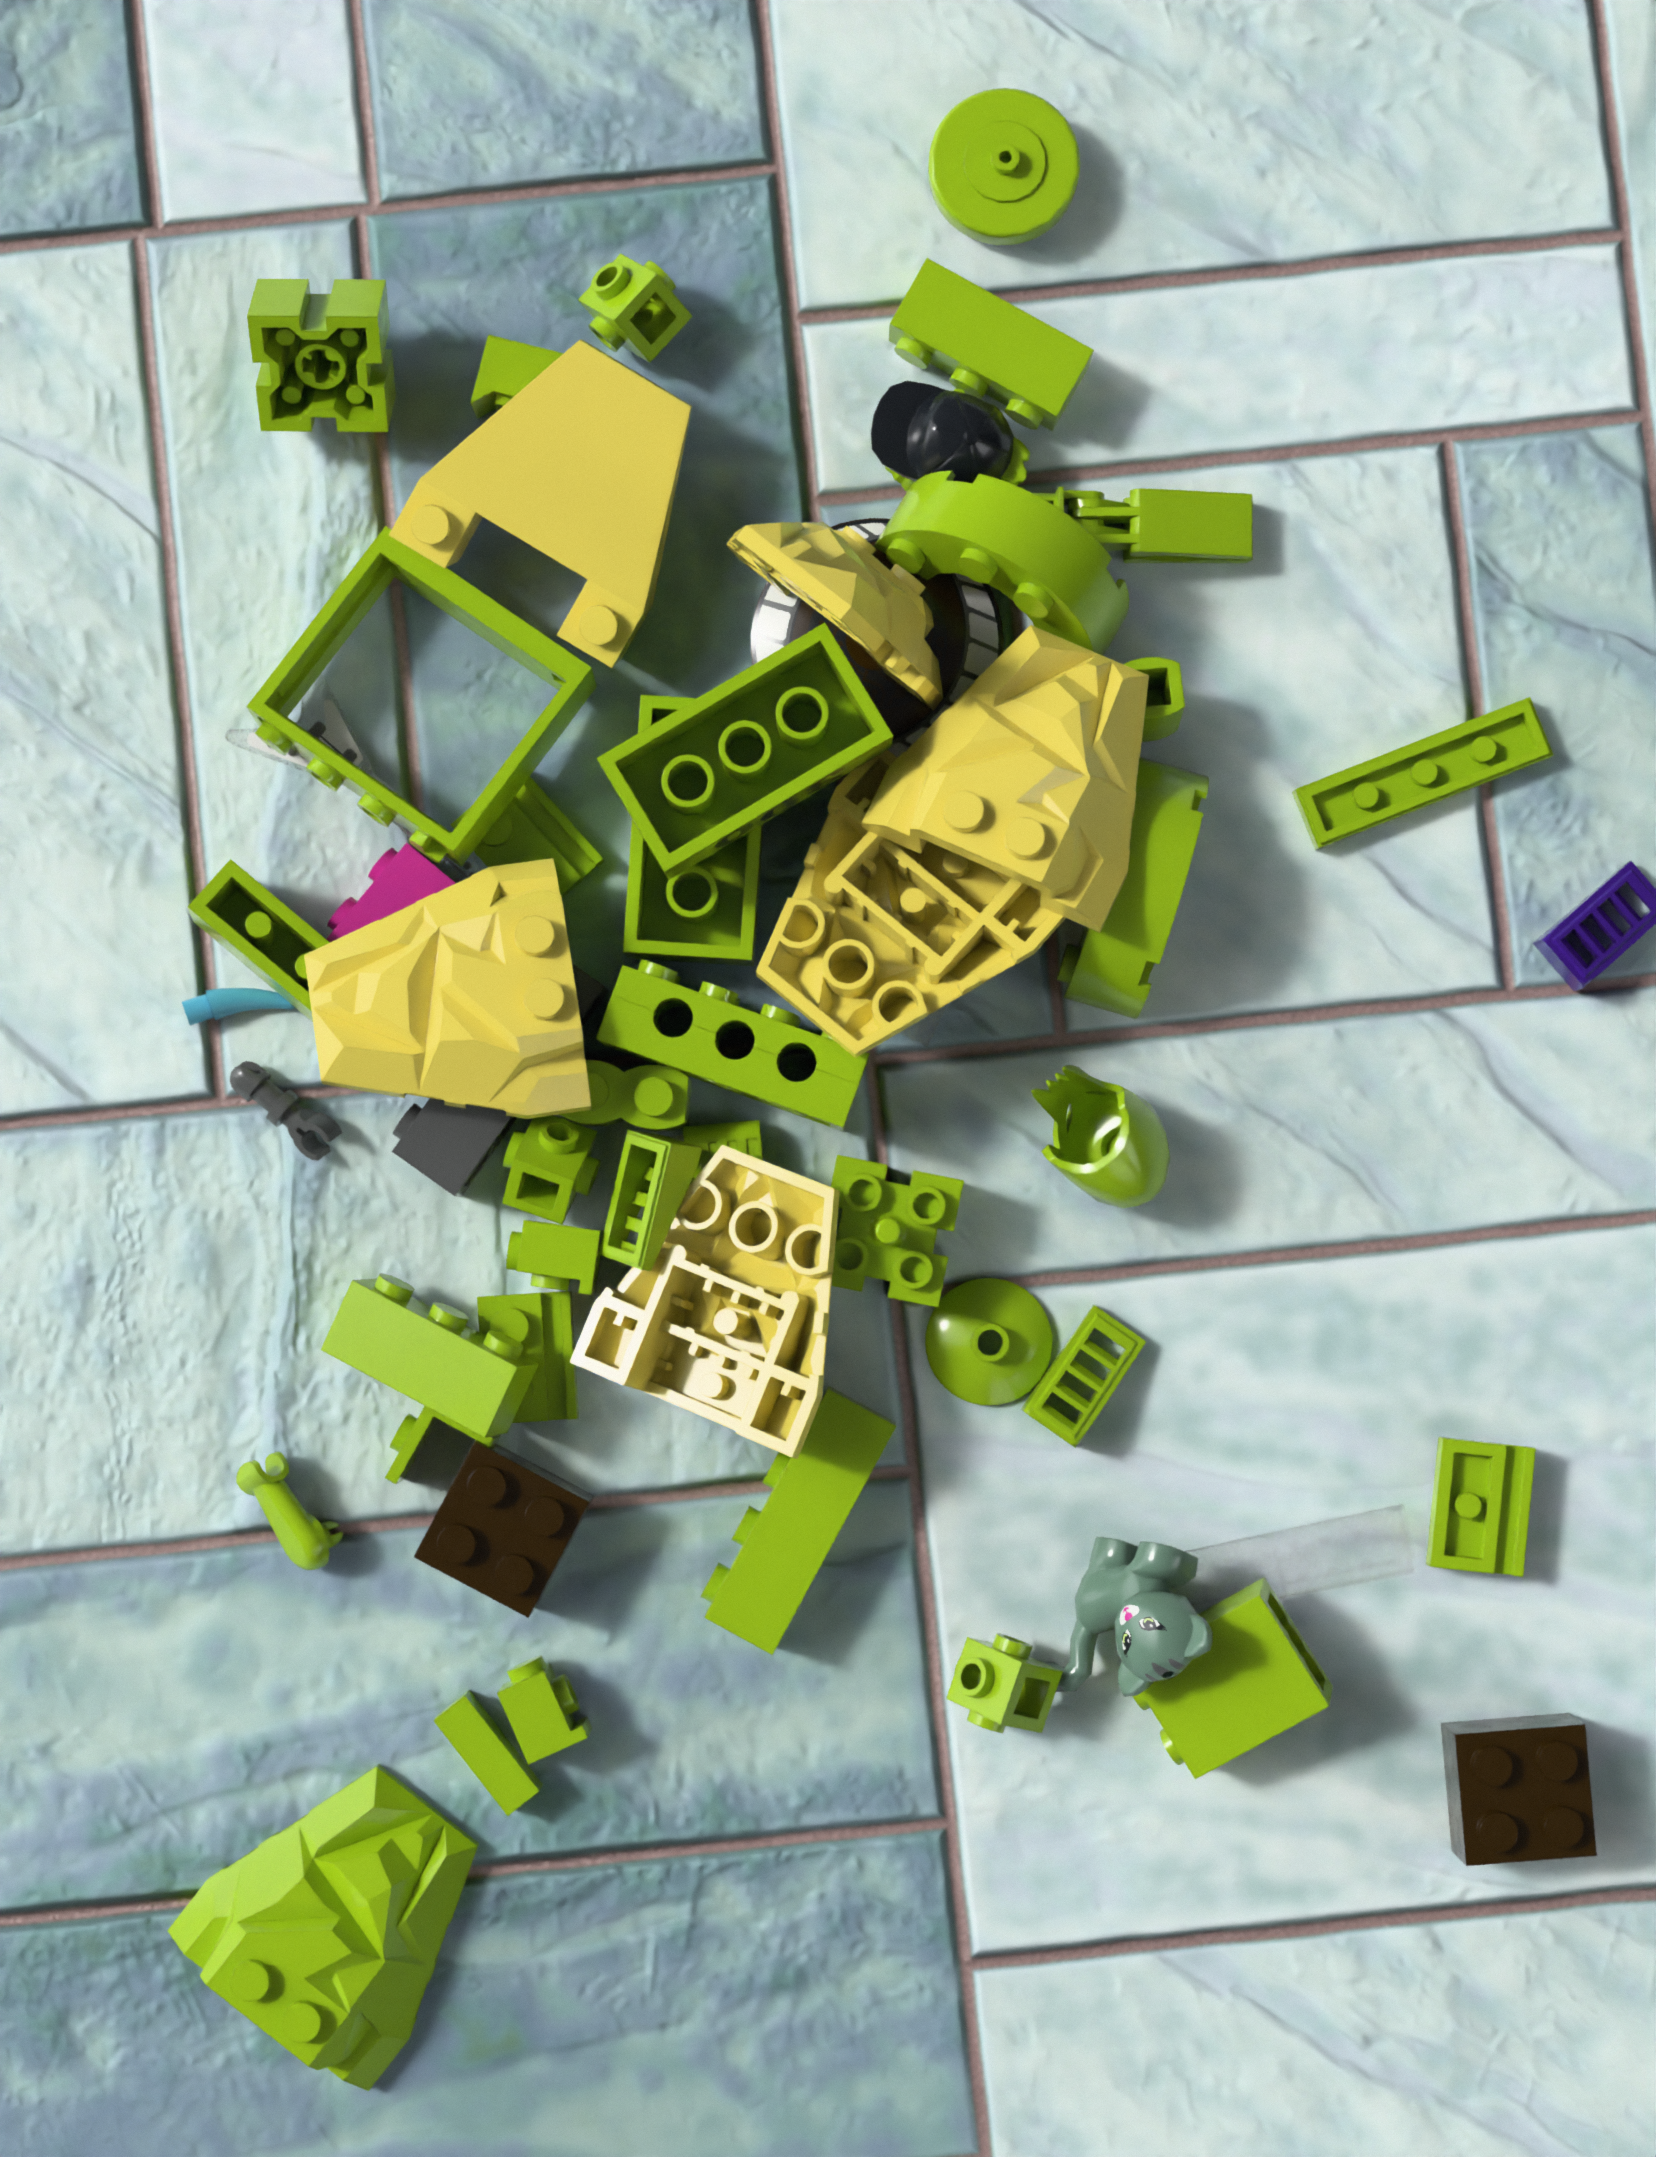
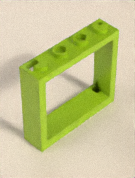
(475, 610)

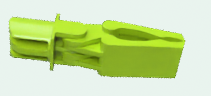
(1166, 524)

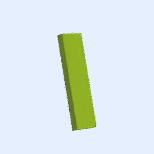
(1422, 773)

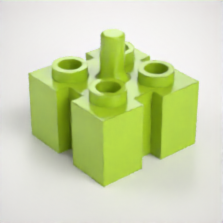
(322, 355)
(892, 1229)

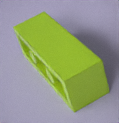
(488, 1753)

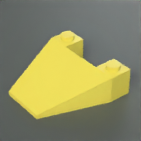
(577, 471)

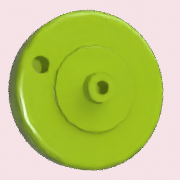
(1004, 166)

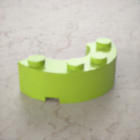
(1015, 545)
(1115, 965)

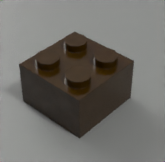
(504, 1527)
(1518, 1789)

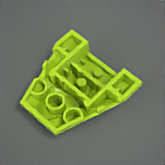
(334, 1925)

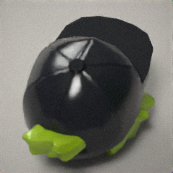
(936, 430)

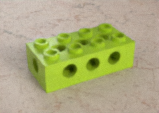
(648, 993)

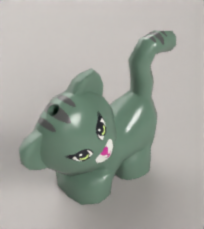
(1132, 1593)

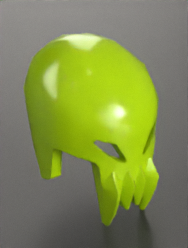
(1108, 1141)

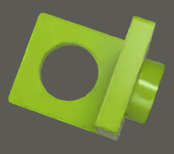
(412, 1436)

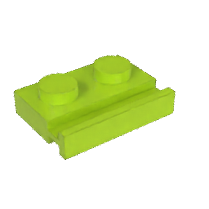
(537, 830)
(546, 1331)
(1480, 1506)

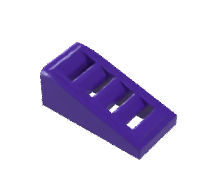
(1567, 960)

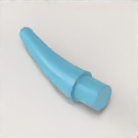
(229, 1001)

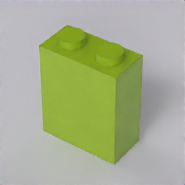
(1243, 1689)

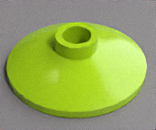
(954, 1336)

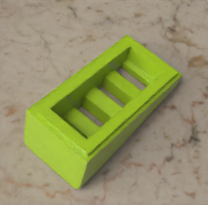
(650, 1175)
(1089, 1410)

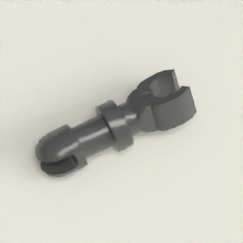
(283, 1108)

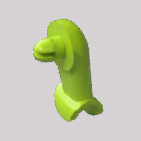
(299, 1532)

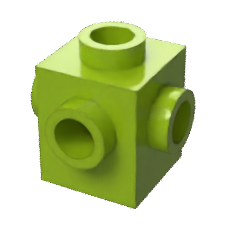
(634, 307)
(550, 1167)
(1003, 1684)

